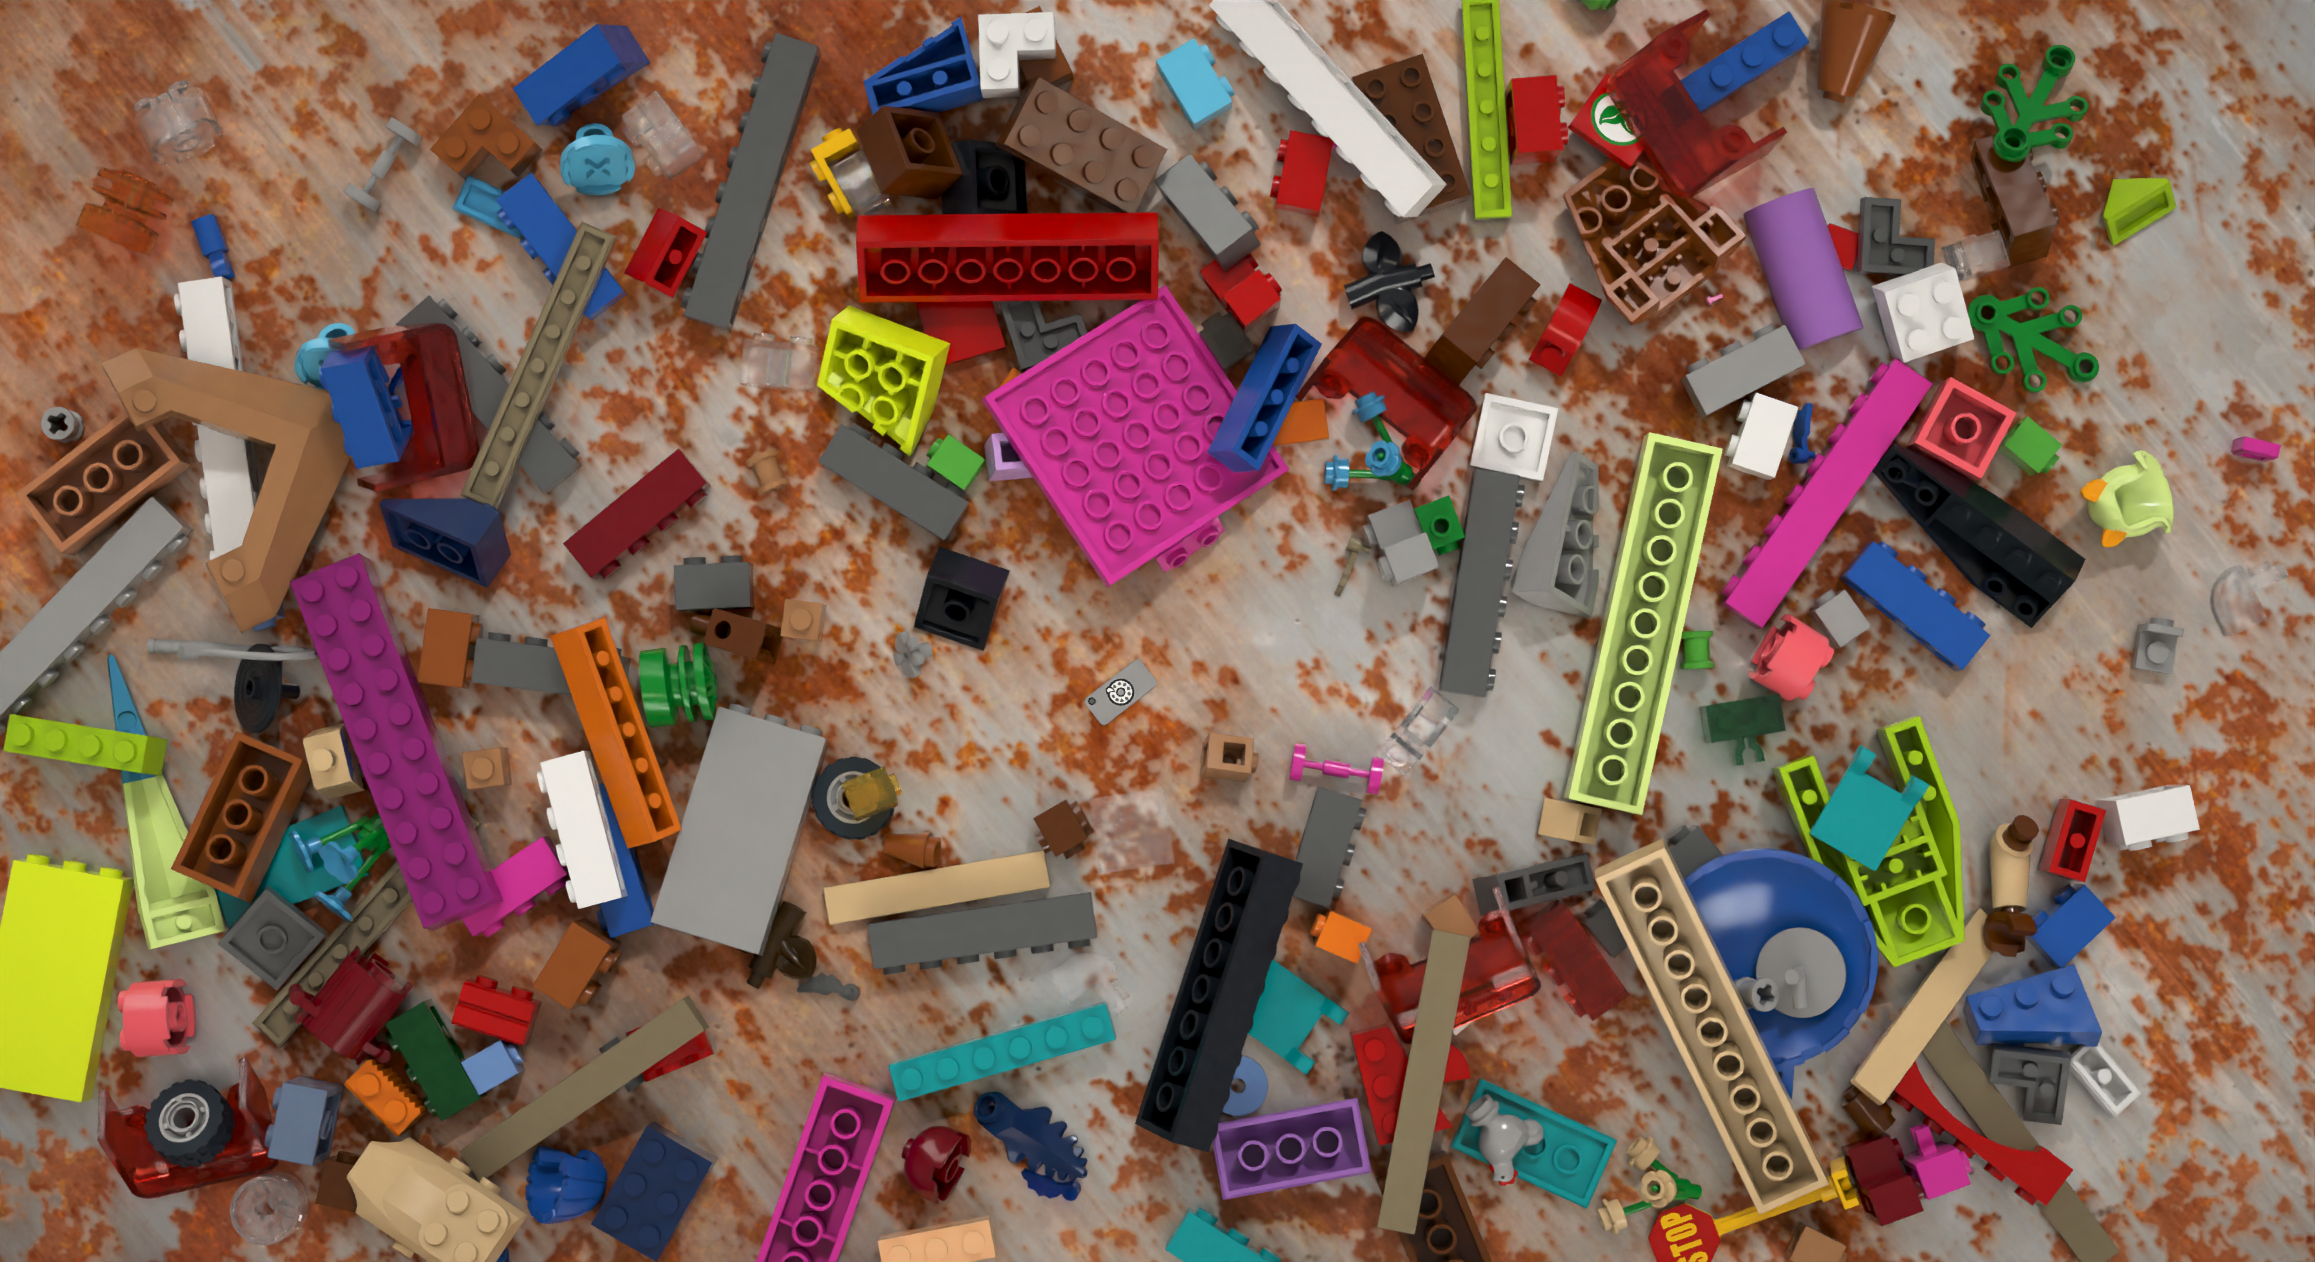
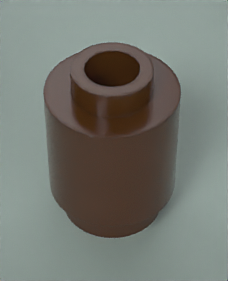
(1866, 1113)

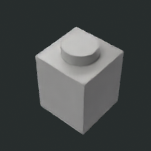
(1838, 617)

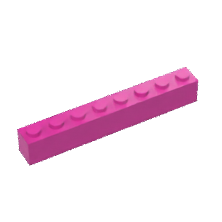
(1825, 494)

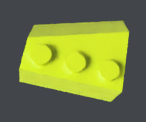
(883, 373)

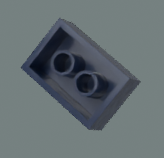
(654, 1191)

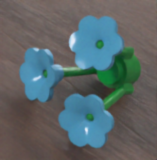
(339, 861)

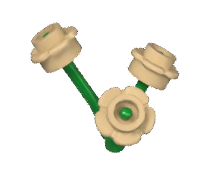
(1657, 1187)

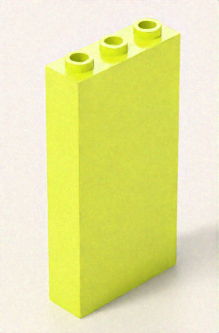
(58, 973)

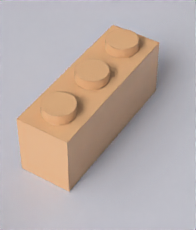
(946, 1242)

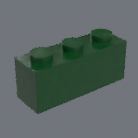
(433, 1059)

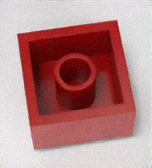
(1534, 119)

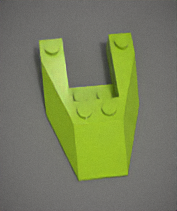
(1919, 884)

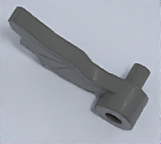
(827, 984)

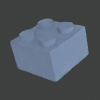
(304, 1120)

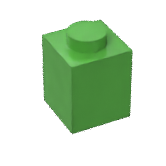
(2030, 447)
(955, 462)

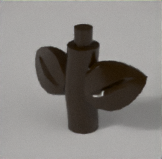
(786, 952)

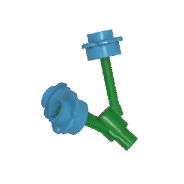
(1383, 457)

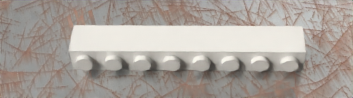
(1333, 102)
(227, 461)

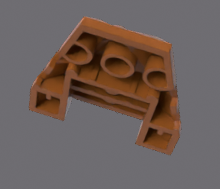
(1646, 239)

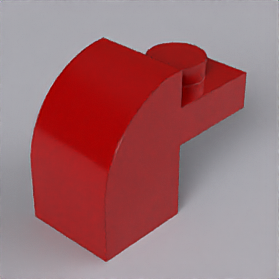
(1565, 329)

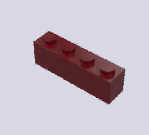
(637, 515)

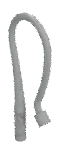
(192, 649)

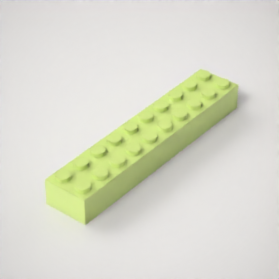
(1643, 623)

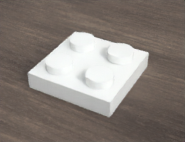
(1513, 437)

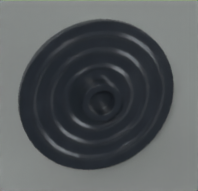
(259, 691)

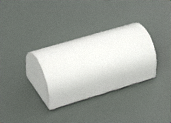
(2102, 1078)

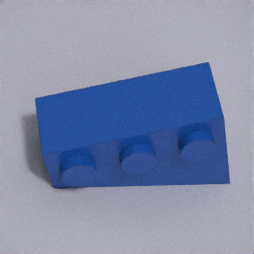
(580, 73)
(931, 77)
(365, 407)
(2034, 1010)

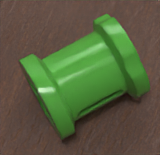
(1696, 650)

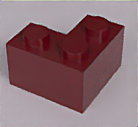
(1880, 1181)

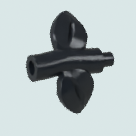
(1389, 283)

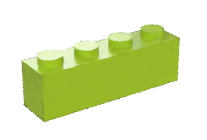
(85, 745)

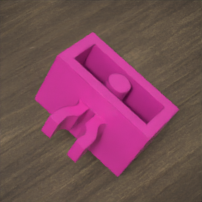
(1936, 1164)

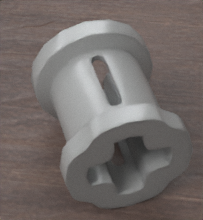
(51, 429)
(1758, 993)

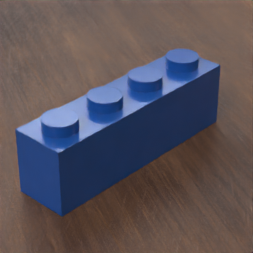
(1745, 62)
(550, 235)
(1264, 398)
(1915, 606)
(636, 909)

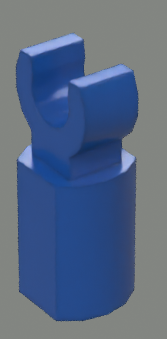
(213, 245)

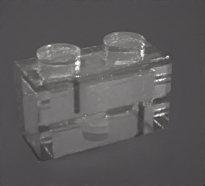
(662, 137)

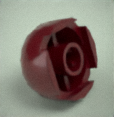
(934, 1161)

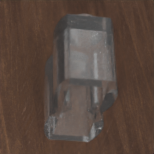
(780, 364)

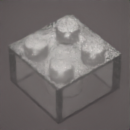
(1132, 830)

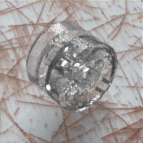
(255, 1220)

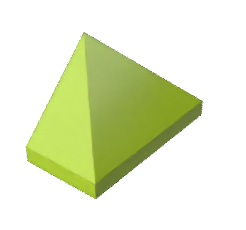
(2135, 205)

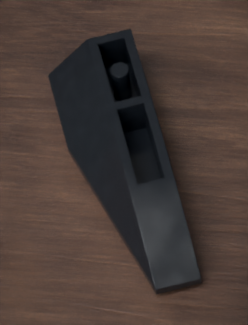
(1982, 534)

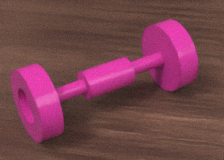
(1336, 769)

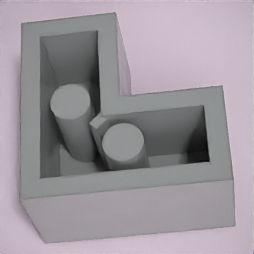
(1401, 544)

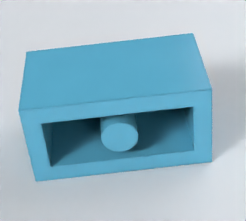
(1195, 83)

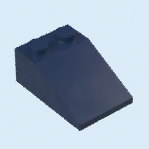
(450, 534)

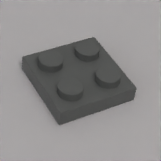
(272, 937)

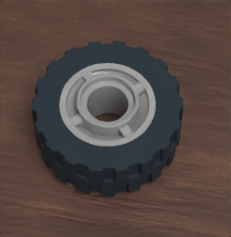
(830, 804)
(178, 1107)

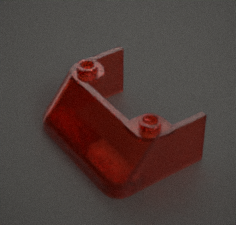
(1669, 122)
(1418, 396)
(436, 399)
(1494, 975)
(151, 1176)

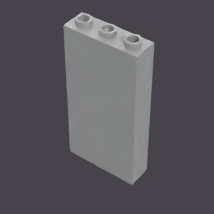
(740, 829)

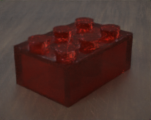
(1572, 961)

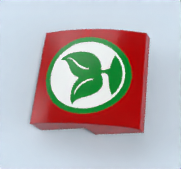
(1605, 128)

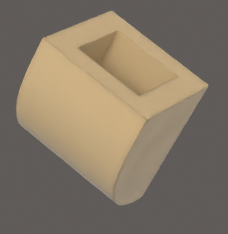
(1569, 821)

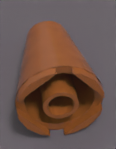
(1848, 45)

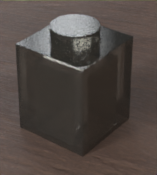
(1226, 340)

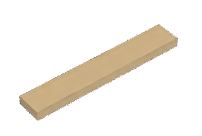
(936, 887)
(1923, 1013)

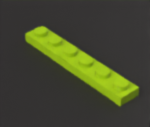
(1486, 109)

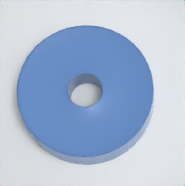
(1254, 1092)

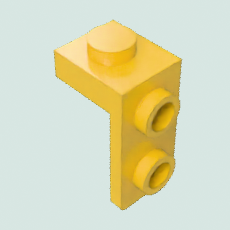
(834, 146)

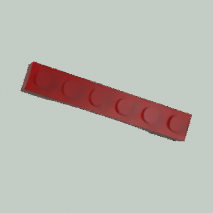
(2034, 1172)

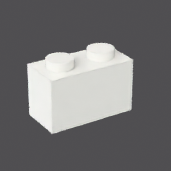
(1760, 436)

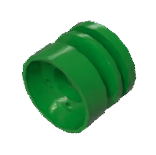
(676, 685)

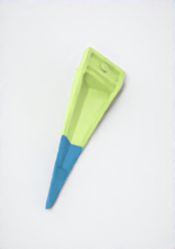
(168, 902)

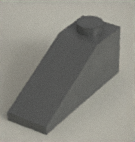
(1536, 883)

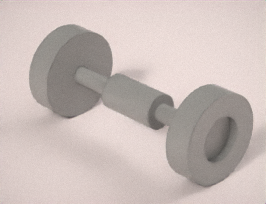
(383, 164)

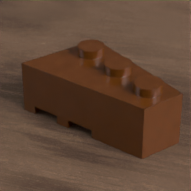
(2017, 202)
(1483, 321)

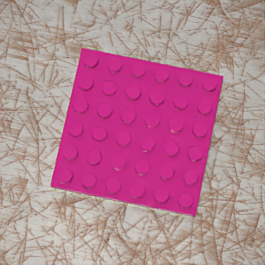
(1124, 435)

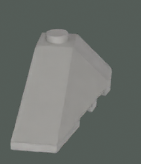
(1558, 557)

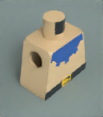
(333, 762)

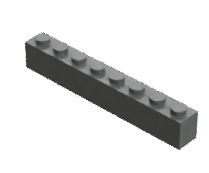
(752, 182)

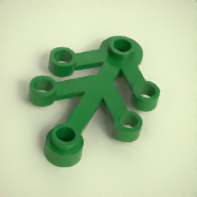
(2032, 110)
(2027, 336)

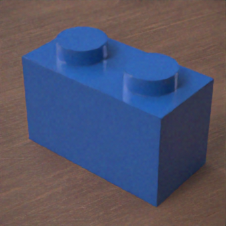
(2069, 924)

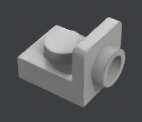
(2156, 646)

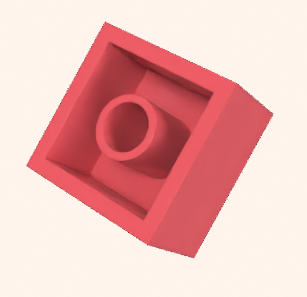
(1961, 429)

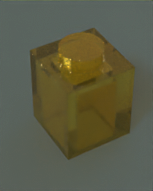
(871, 793)

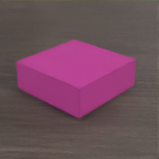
(2255, 449)

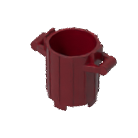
(352, 1006)

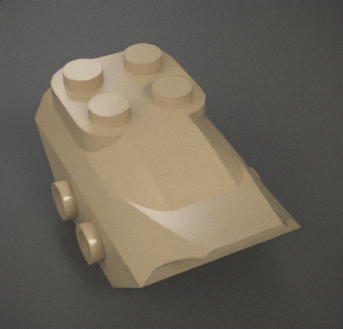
(431, 1204)

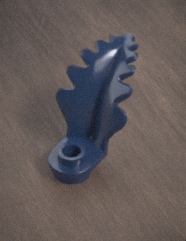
(1031, 1136)

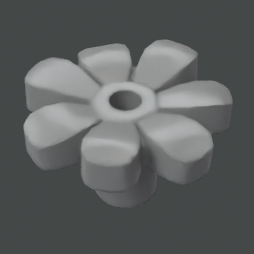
(910, 654)

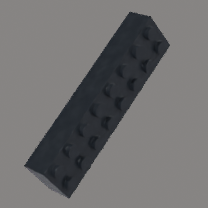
(1218, 995)

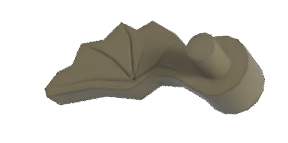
(1354, 545)

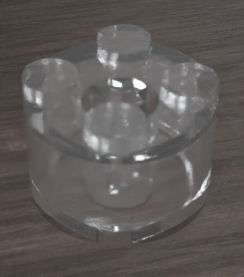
(177, 123)

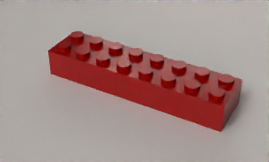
(1007, 257)

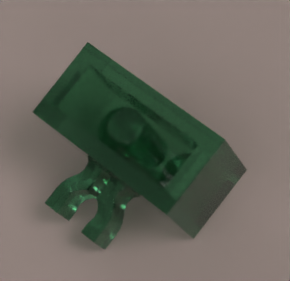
(1743, 720)

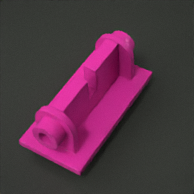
(1180, 552)

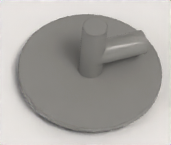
(1805, 969)

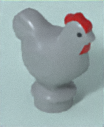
(1501, 1137)

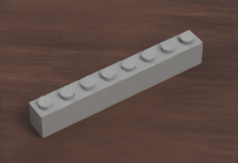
(87, 603)

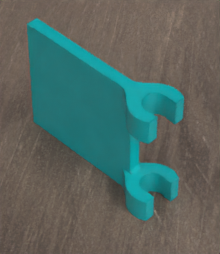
(1865, 813)
(1289, 1013)

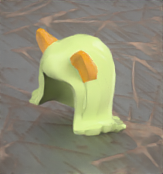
(2130, 500)

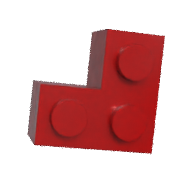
(1243, 291)

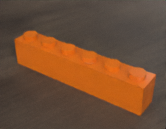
(616, 733)

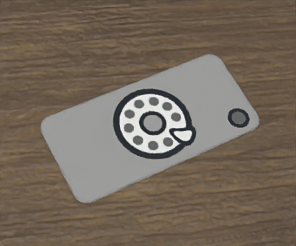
(1120, 692)

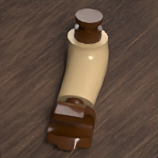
(2010, 869)

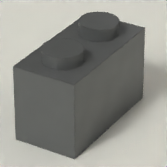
(714, 585)

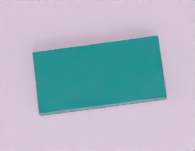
(286, 870)
(1563, 1162)

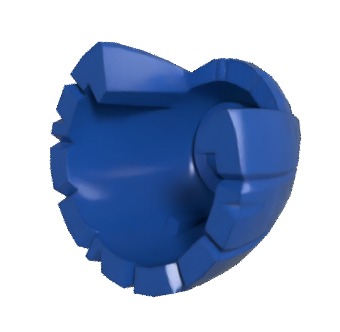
(564, 1185)

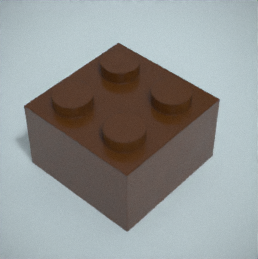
(909, 152)

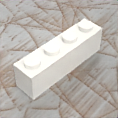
(582, 828)

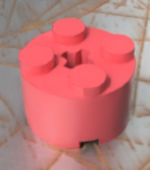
(1790, 659)
(156, 1018)

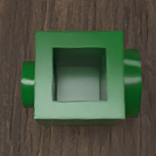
(1440, 524)

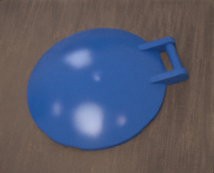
(1766, 891)

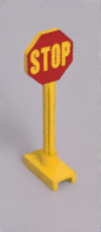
(1693, 1235)

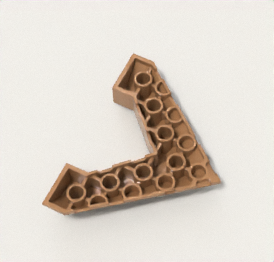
(262, 410)

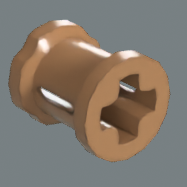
(767, 472)

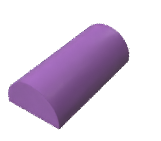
(1803, 268)
(1291, 1149)

